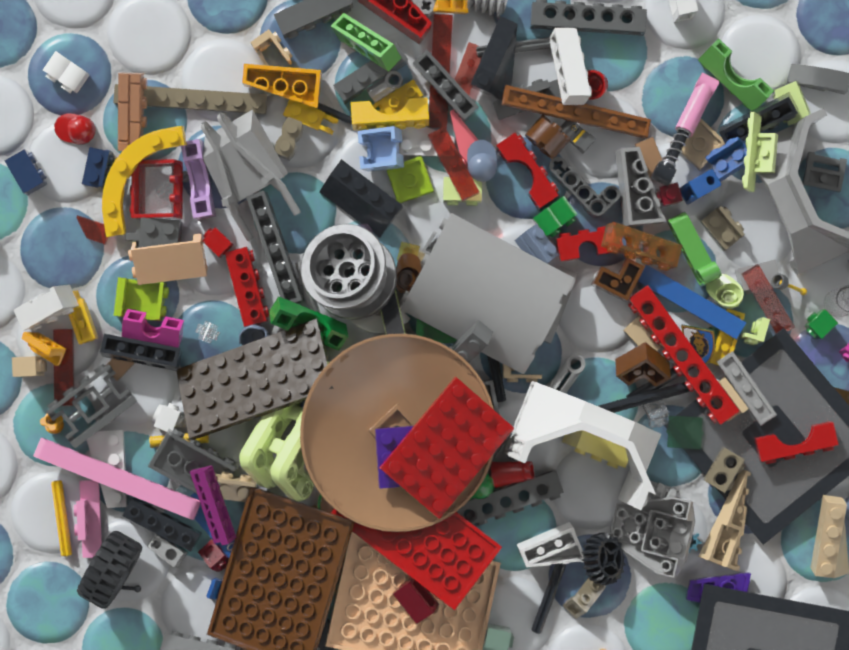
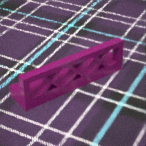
(216, 504)

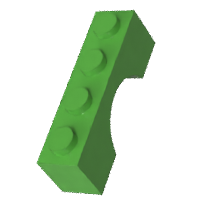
(718, 61)

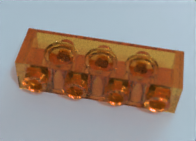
(668, 250)

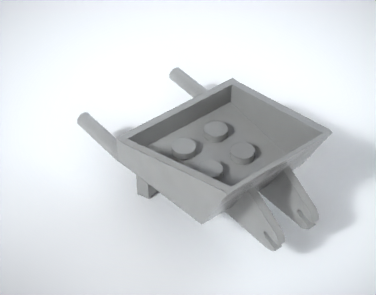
(243, 163)

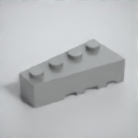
(636, 190)

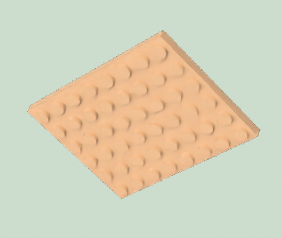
(372, 618)

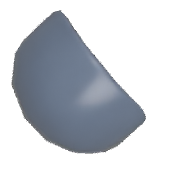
(252, 333)

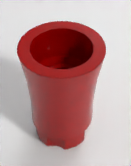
(511, 472)

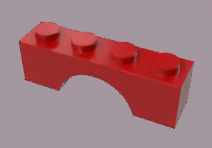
(513, 150)
(820, 437)

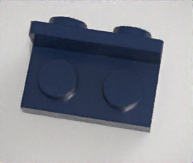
(97, 167)

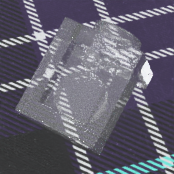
(656, 413)

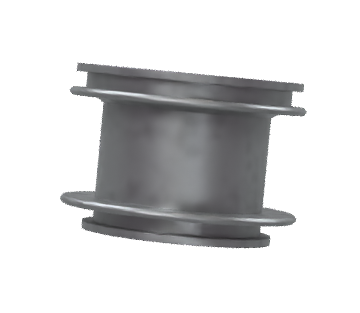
(323, 255)

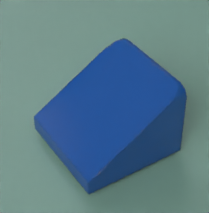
(214, 588)

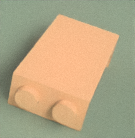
(169, 261)

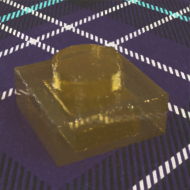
(408, 248)

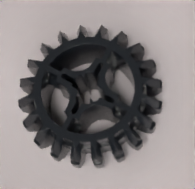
(603, 558)

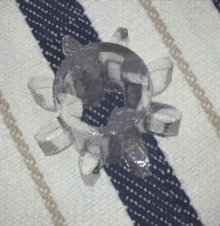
(207, 332)

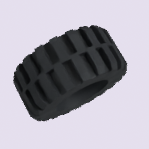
(109, 569)

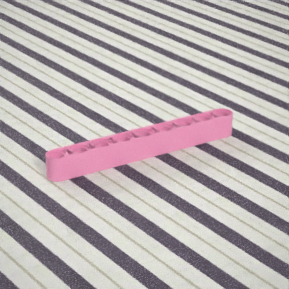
(117, 478)

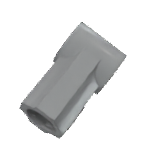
(383, 87)

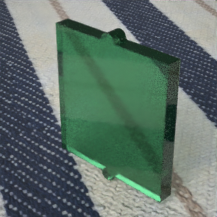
(684, 432)

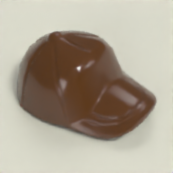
(407, 269)

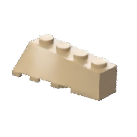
(830, 545)

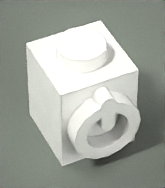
(167, 417)

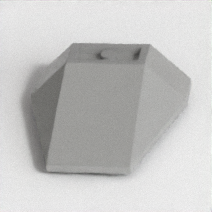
(656, 534)

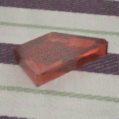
(93, 230)

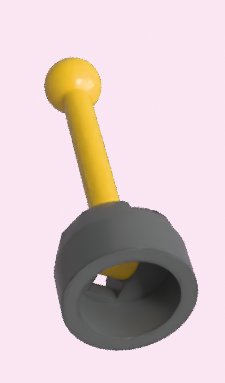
(780, 282)

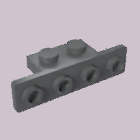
(540, 86)

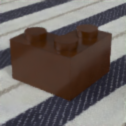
(619, 284)
(643, 362)

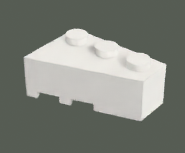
(46, 308)
(552, 547)

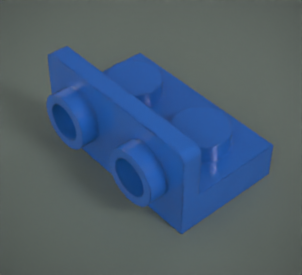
(728, 158)

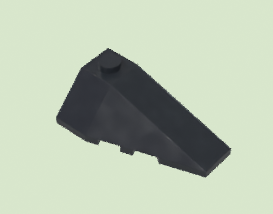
(497, 62)

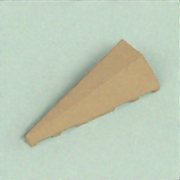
(724, 538)

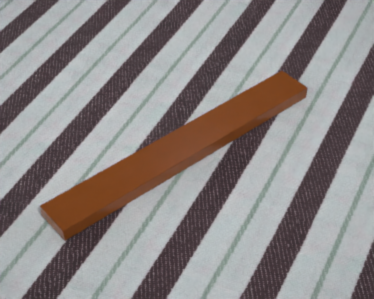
(582, 114)

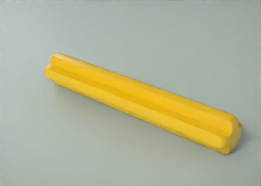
(61, 518)

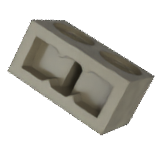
(720, 467)

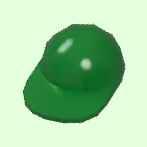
(485, 488)

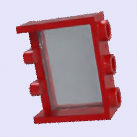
(157, 189)

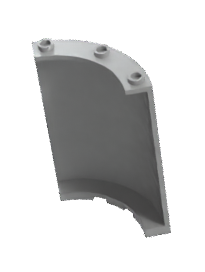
(490, 281)

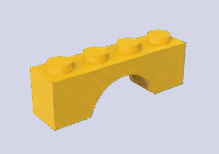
(414, 115)

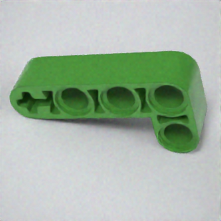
(693, 249)

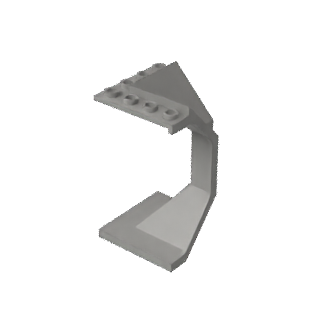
(810, 238)

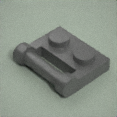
(824, 178)

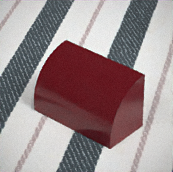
(415, 600)

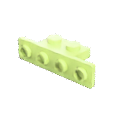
(760, 152)

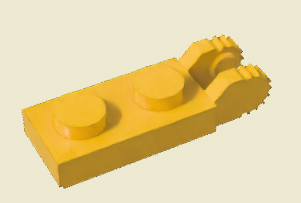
(309, 116)

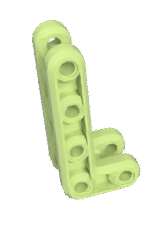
(288, 467)

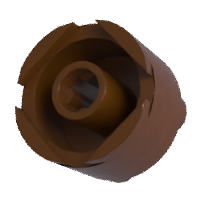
(547, 137)

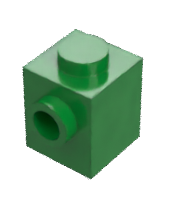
(820, 324)

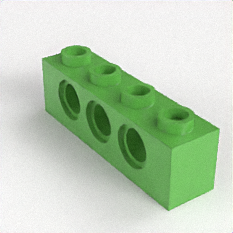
(366, 42)

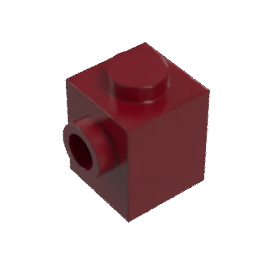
(669, 195)

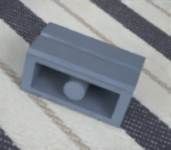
(537, 244)

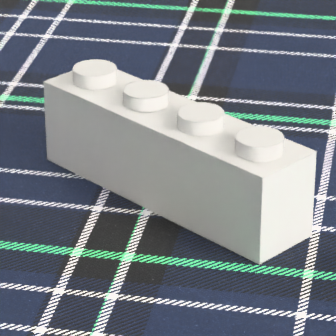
(570, 66)

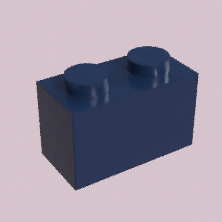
(26, 172)

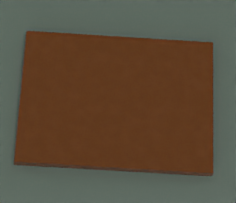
(280, 574)

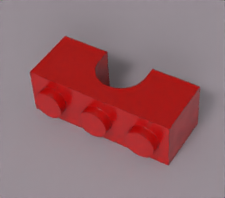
(569, 245)

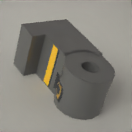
(579, 137)

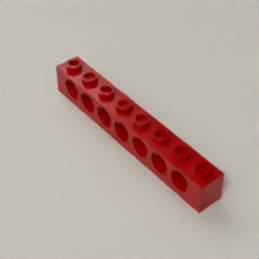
(727, 408)

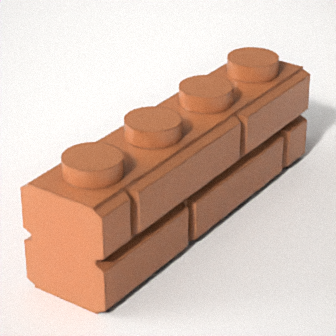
(131, 108)

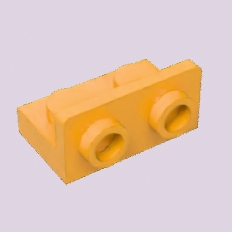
(44, 347)

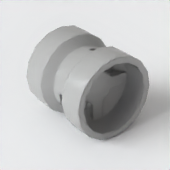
(663, 492)

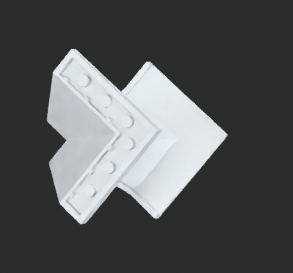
(553, 414)

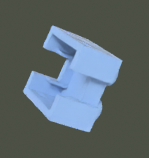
(381, 149)

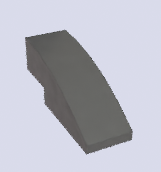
(819, 78)

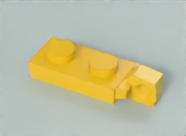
(82, 321)

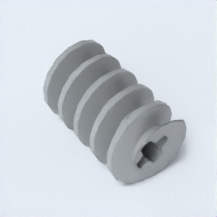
(493, 5)

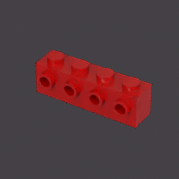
(246, 286)

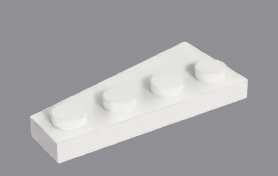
(110, 448)

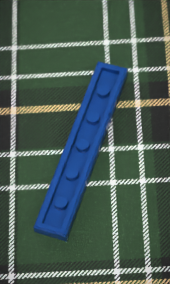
(691, 302)

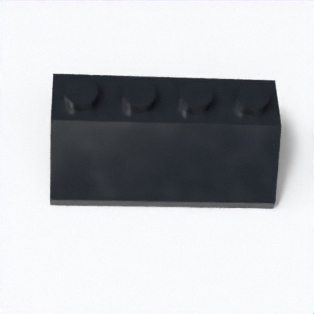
(360, 198)

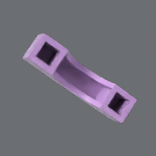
(201, 192)

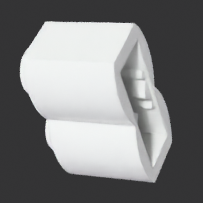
(66, 72)

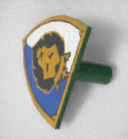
(702, 340)

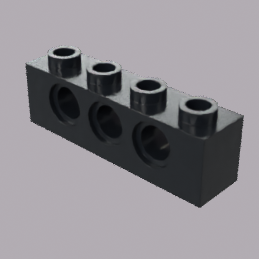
(141, 352)
(162, 524)

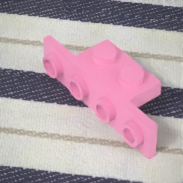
(88, 518)

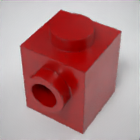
(217, 242)

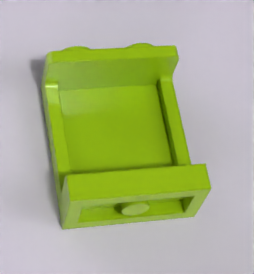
(142, 298)

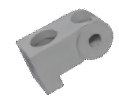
(167, 550)

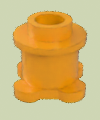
(50, 426)

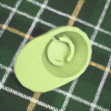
(725, 292)

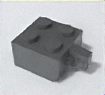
(156, 232)

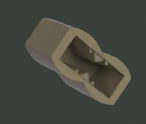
(291, 134)

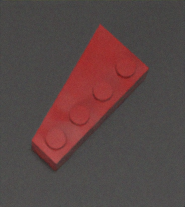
(402, 15)

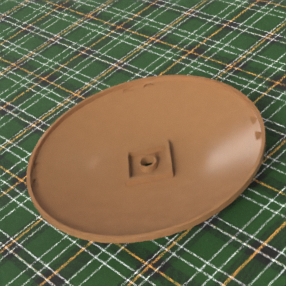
(377, 386)

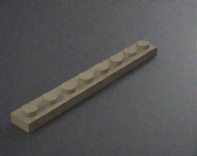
(203, 100)

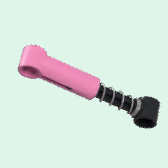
(685, 127)

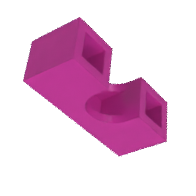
(136, 327)

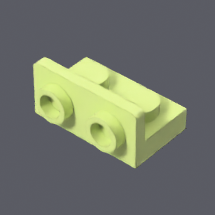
(759, 331)

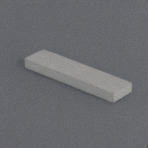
(746, 388)

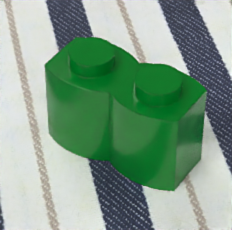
(555, 217)

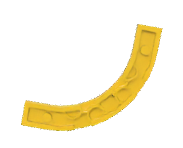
(123, 168)

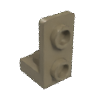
(583, 599)

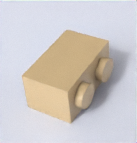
(28, 366)

